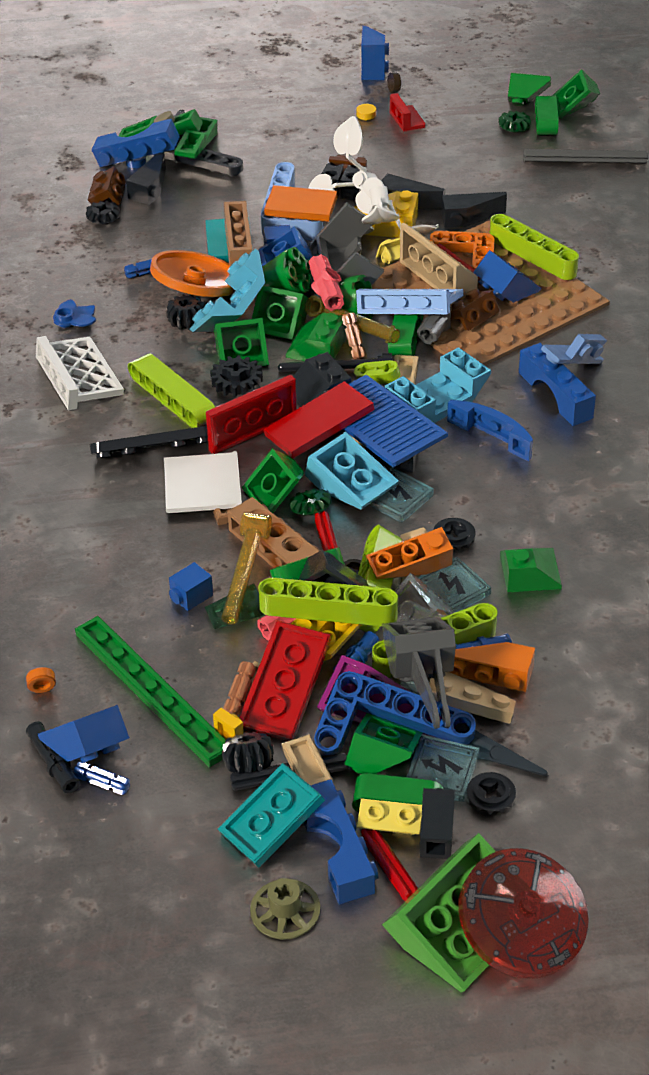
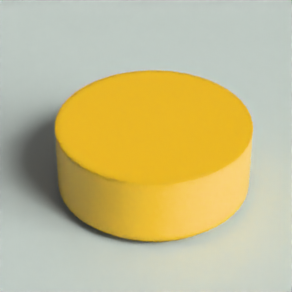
(366, 111)

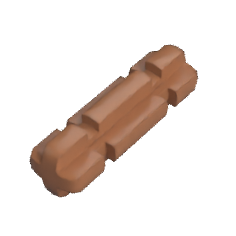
(353, 335)
(239, 688)

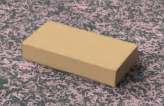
(408, 366)
(306, 760)

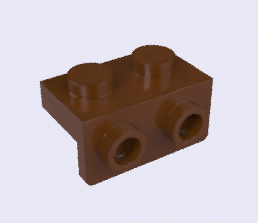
(107, 185)
(474, 308)

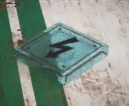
(404, 497)
(457, 585)
(446, 763)

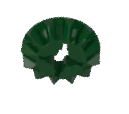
(521, 122)
(310, 502)

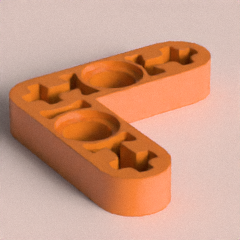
(471, 243)

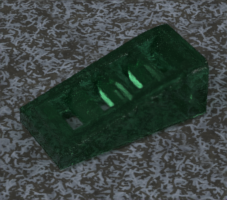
(249, 610)

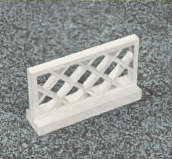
(60, 374)

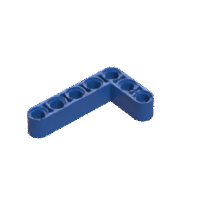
(387, 710)

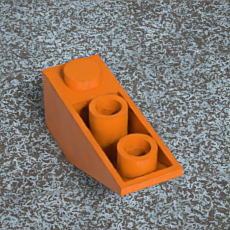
(414, 556)
(496, 664)

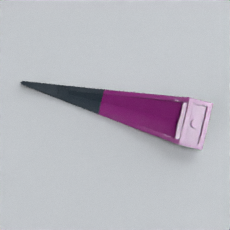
(489, 749)

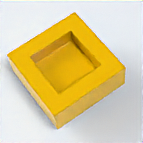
(227, 724)

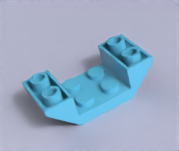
(246, 279)
(458, 379)

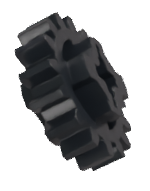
(236, 376)

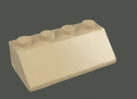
(433, 263)

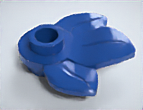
(70, 314)

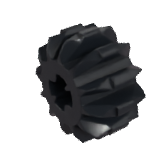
(182, 310)
(248, 752)

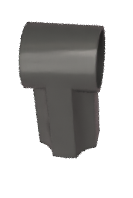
(433, 327)

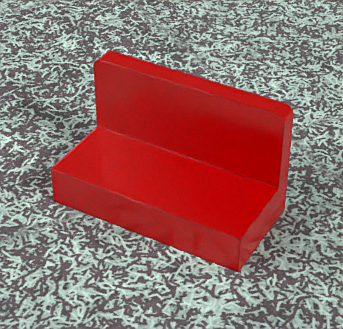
(404, 115)

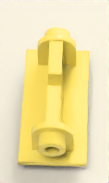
(389, 251)
(390, 816)

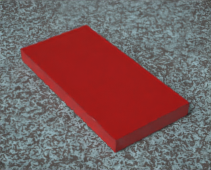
(250, 414)
(318, 419)
(285, 681)

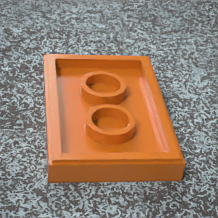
(300, 203)

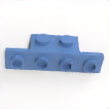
(583, 350)

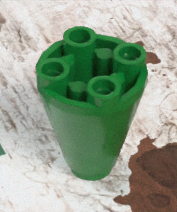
(288, 272)

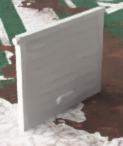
(202, 482)

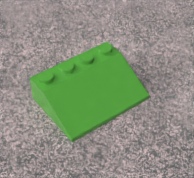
(430, 920)

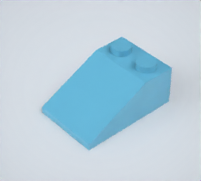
(349, 472)

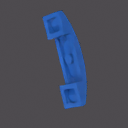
(470, 414)

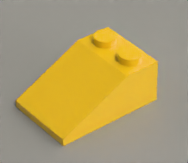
(406, 206)

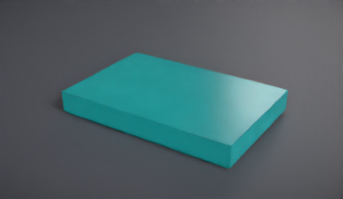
(217, 238)
(271, 815)

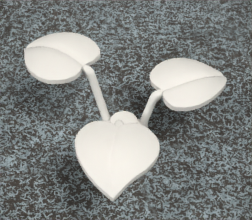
(349, 141)
(379, 212)

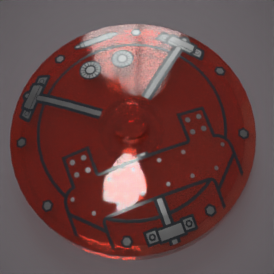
(523, 913)

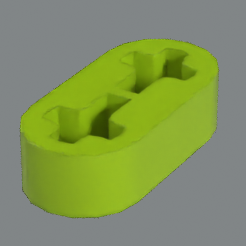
(380, 371)

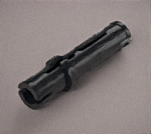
(66, 778)

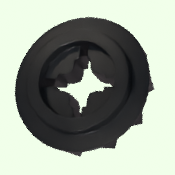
(108, 214)
(461, 528)
(487, 783)

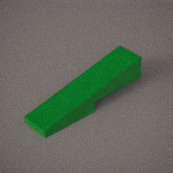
(186, 121)
(194, 142)

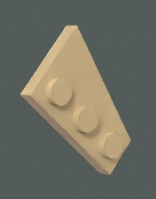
(475, 698)

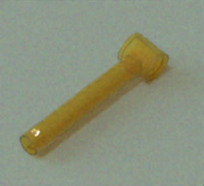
(314, 307)
(253, 528)

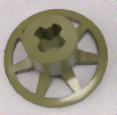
(285, 903)

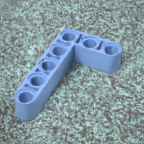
(285, 176)

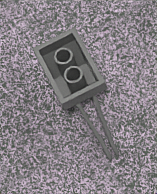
(422, 649)

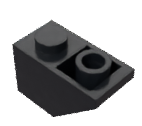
(437, 823)

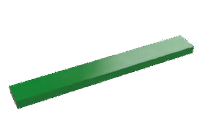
(152, 690)

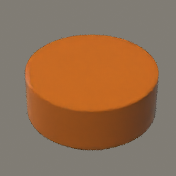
(41, 680)

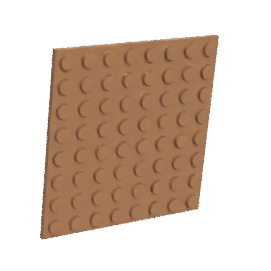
(517, 322)

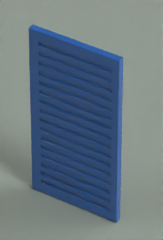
(394, 427)

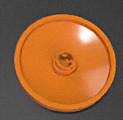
(192, 273)

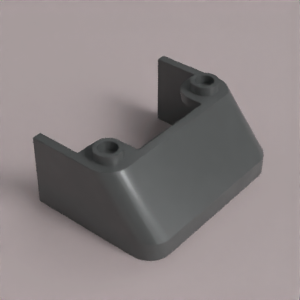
(342, 246)

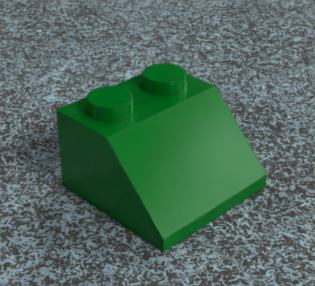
(281, 311)
(317, 337)
(242, 339)

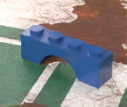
(157, 138)
(573, 397)
(349, 869)

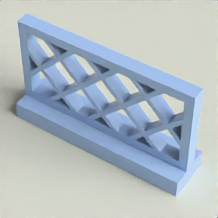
(406, 301)

